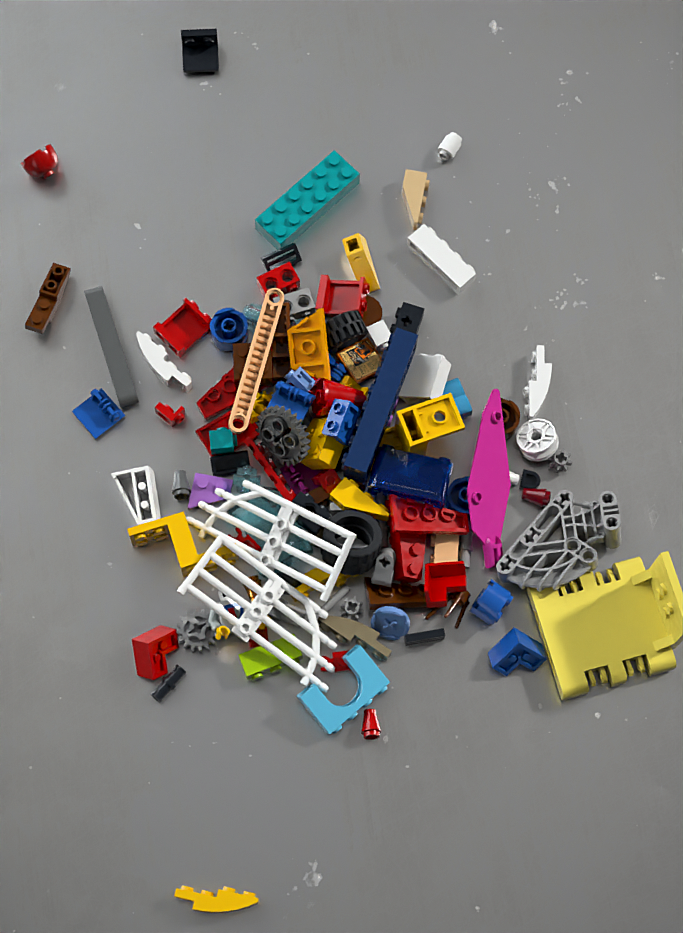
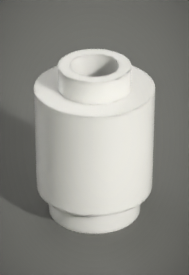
(449, 146)

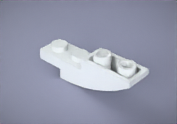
(157, 358)
(539, 385)

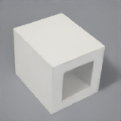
(378, 335)

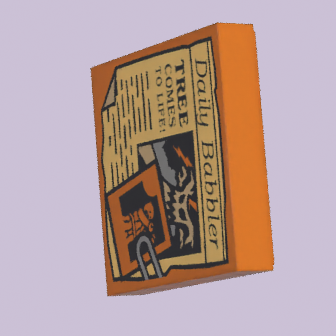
(360, 360)

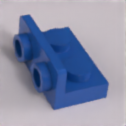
(341, 420)

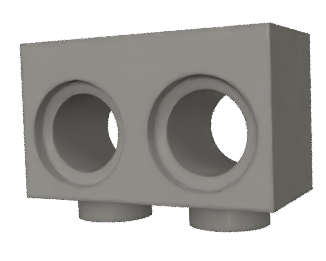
(296, 298)

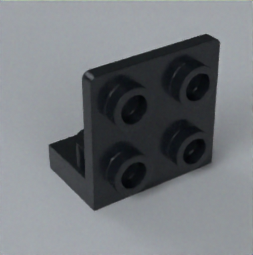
(200, 50)

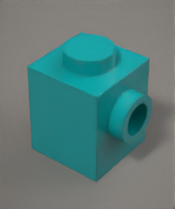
(222, 441)

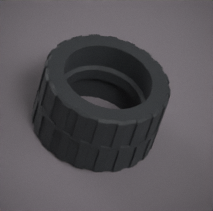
(366, 530)

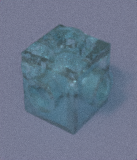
(246, 472)

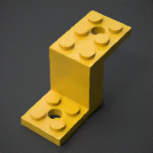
(417, 425)
(181, 537)

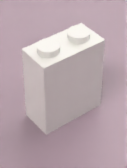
(425, 378)

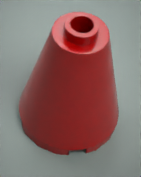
(329, 390)

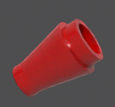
(370, 727)

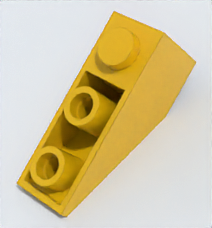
(360, 260)
(350, 497)

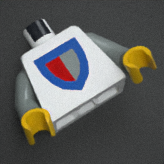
(221, 626)

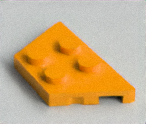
(309, 346)

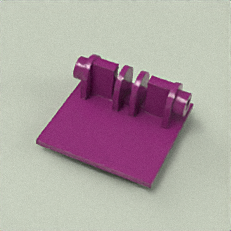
(299, 477)

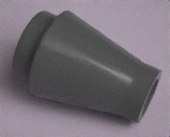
(181, 488)

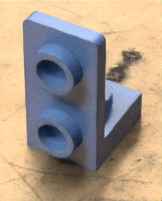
(299, 379)

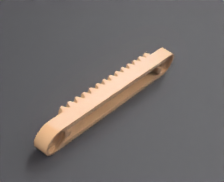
(256, 360)

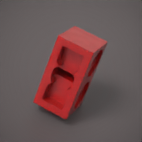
(275, 278)

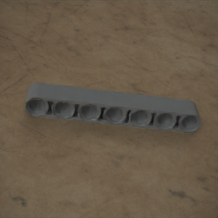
(111, 346)

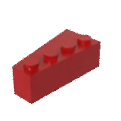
(409, 553)

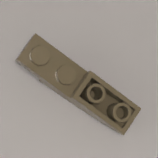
(348, 630)

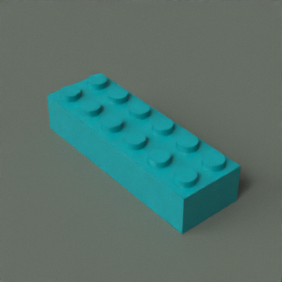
(307, 201)

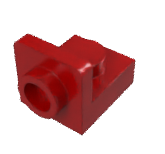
(168, 415)
(327, 479)

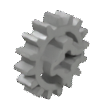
(191, 634)

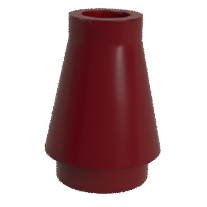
(537, 496)

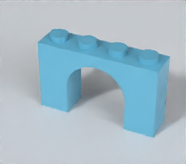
(370, 682)

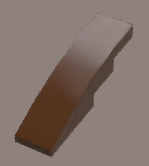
(280, 345)

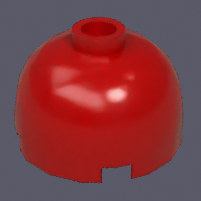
(41, 162)

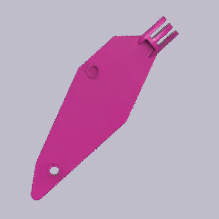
(489, 481)

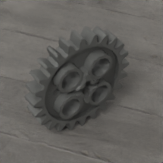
(291, 447)

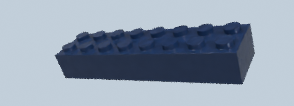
(379, 406)

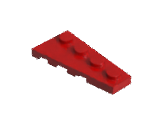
(269, 466)
(417, 518)

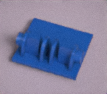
(293, 398)
(98, 413)

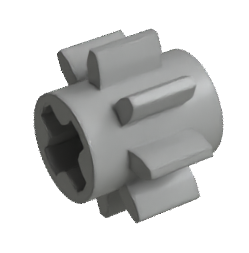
(559, 466)
(353, 603)

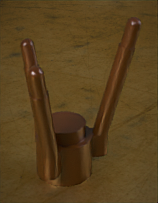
(458, 599)

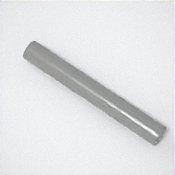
(334, 599)

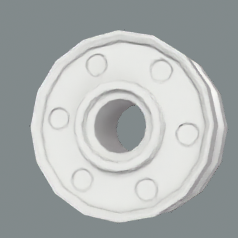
(542, 448)

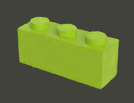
(260, 661)

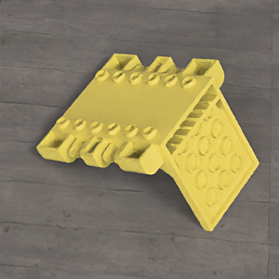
(611, 624)

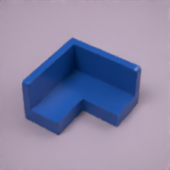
(516, 649)

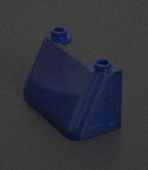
(410, 476)

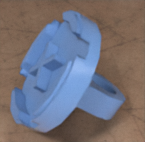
(390, 622)

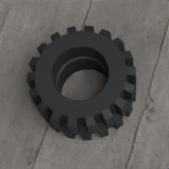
(344, 331)

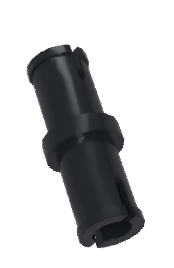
(168, 683)

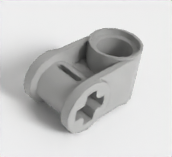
(384, 570)

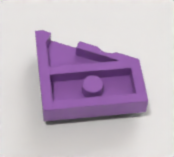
(204, 489)

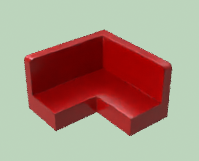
(443, 579)
(151, 649)

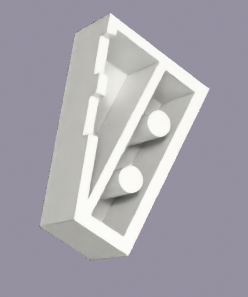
(140, 493)

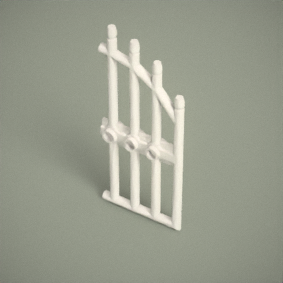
(276, 540)
(259, 608)

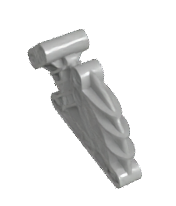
(532, 548)

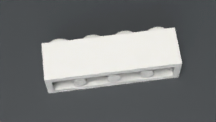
(441, 258)

